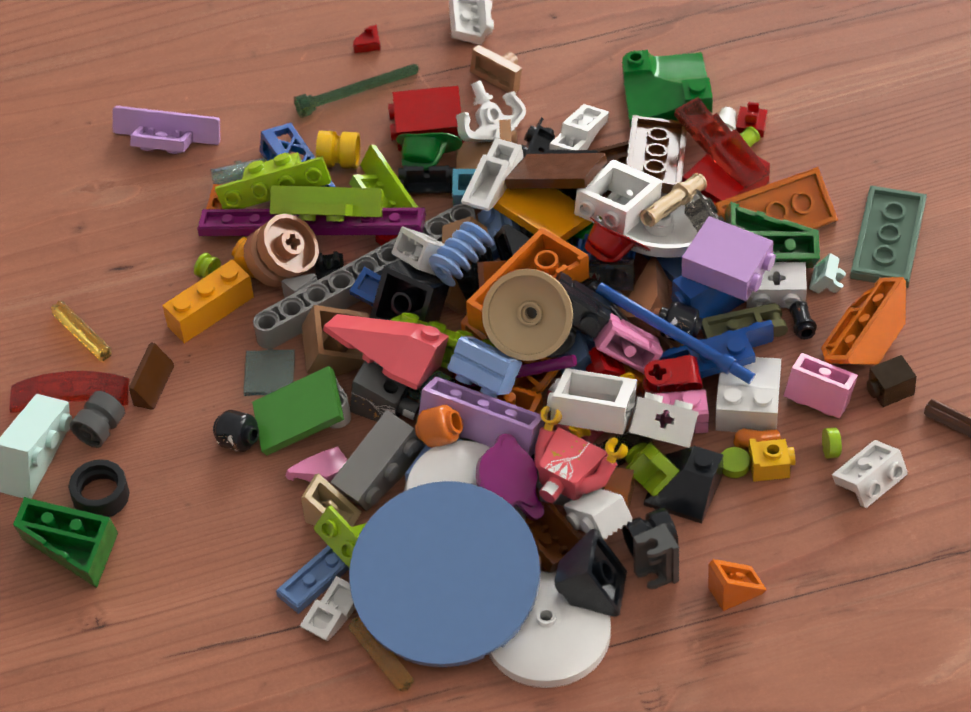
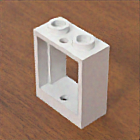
(625, 181)
(593, 400)

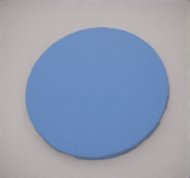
(444, 574)

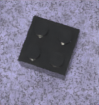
(409, 291)

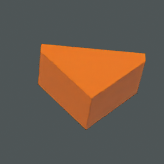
(733, 583)

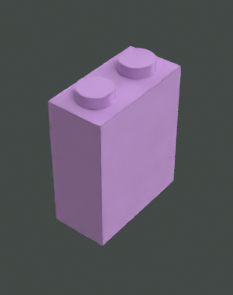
(728, 258)

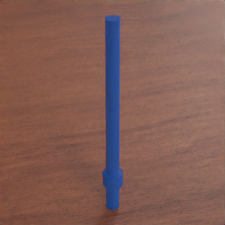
(724, 363)

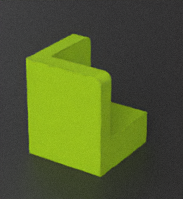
(652, 469)

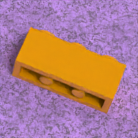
(208, 301)

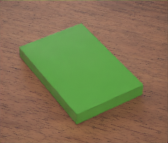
(298, 410)

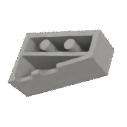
(378, 461)

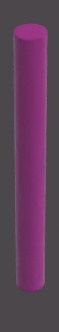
(542, 367)

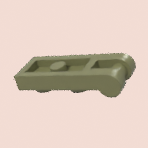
(739, 319)

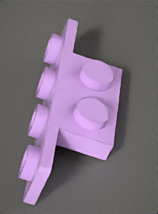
(165, 129)

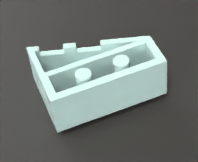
(31, 444)

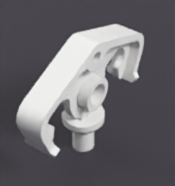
(488, 116)

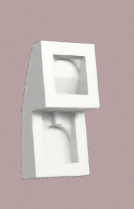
(331, 612)

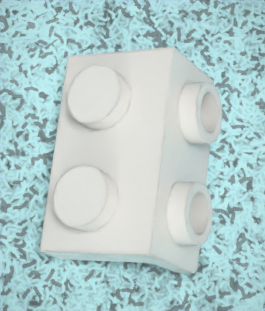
(471, 20)

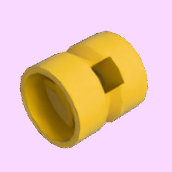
(339, 149)

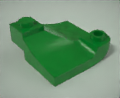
(663, 83)

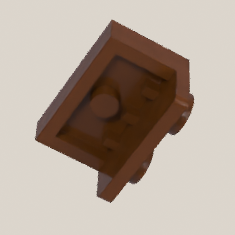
(552, 536)

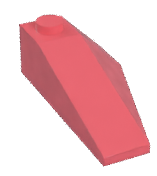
(403, 349)

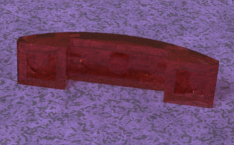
(68, 386)

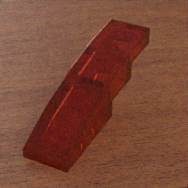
(721, 144)

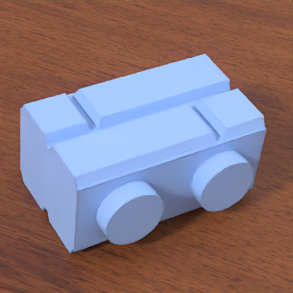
(483, 365)

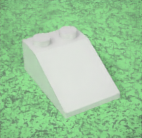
(752, 404)

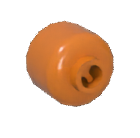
(438, 426)

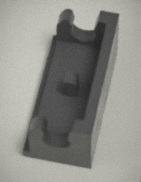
(656, 553)

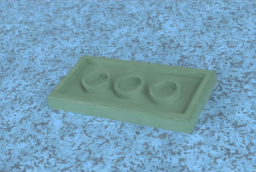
(888, 234)

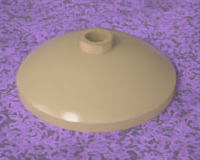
(507, 317)

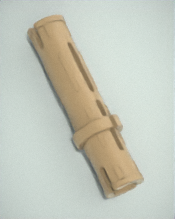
(680, 195)

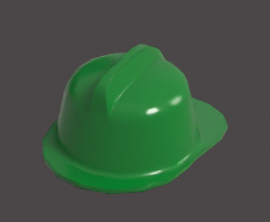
(426, 148)

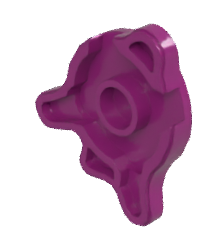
(511, 475)

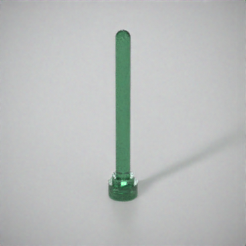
(306, 103)

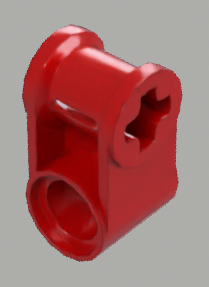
(672, 375)

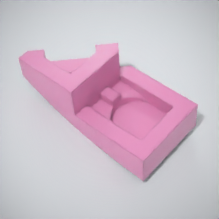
(325, 463)

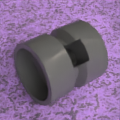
(98, 416)

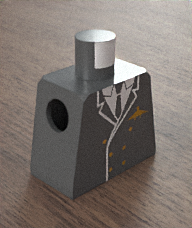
(376, 393)

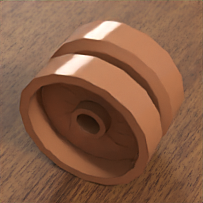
(281, 250)

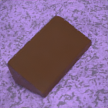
(150, 377)

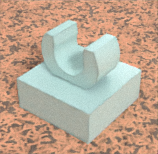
(826, 275)

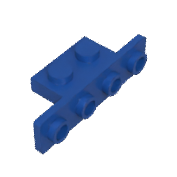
(735, 343)

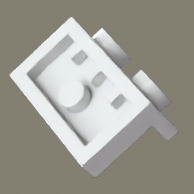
(871, 472)

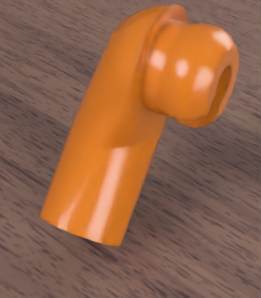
(743, 435)

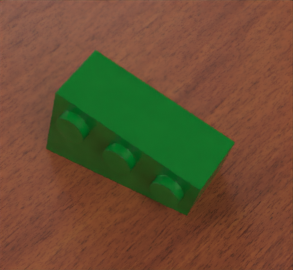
(790, 240)
(68, 536)

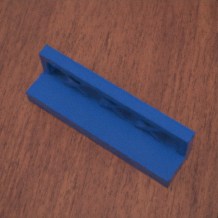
(271, 146)

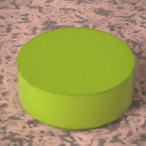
(831, 442)
(735, 462)

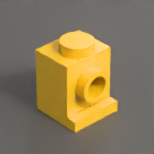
(770, 459)

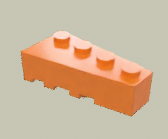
(541, 252)

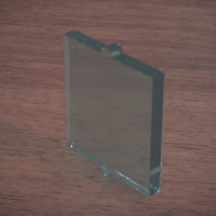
(268, 371)

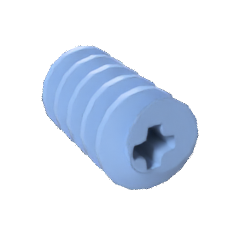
(459, 250)

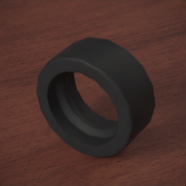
(94, 471)

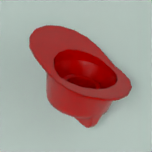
(608, 244)

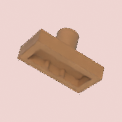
(496, 69)

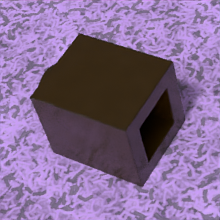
(891, 381)

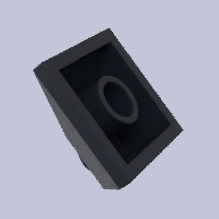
(693, 486)
(592, 576)

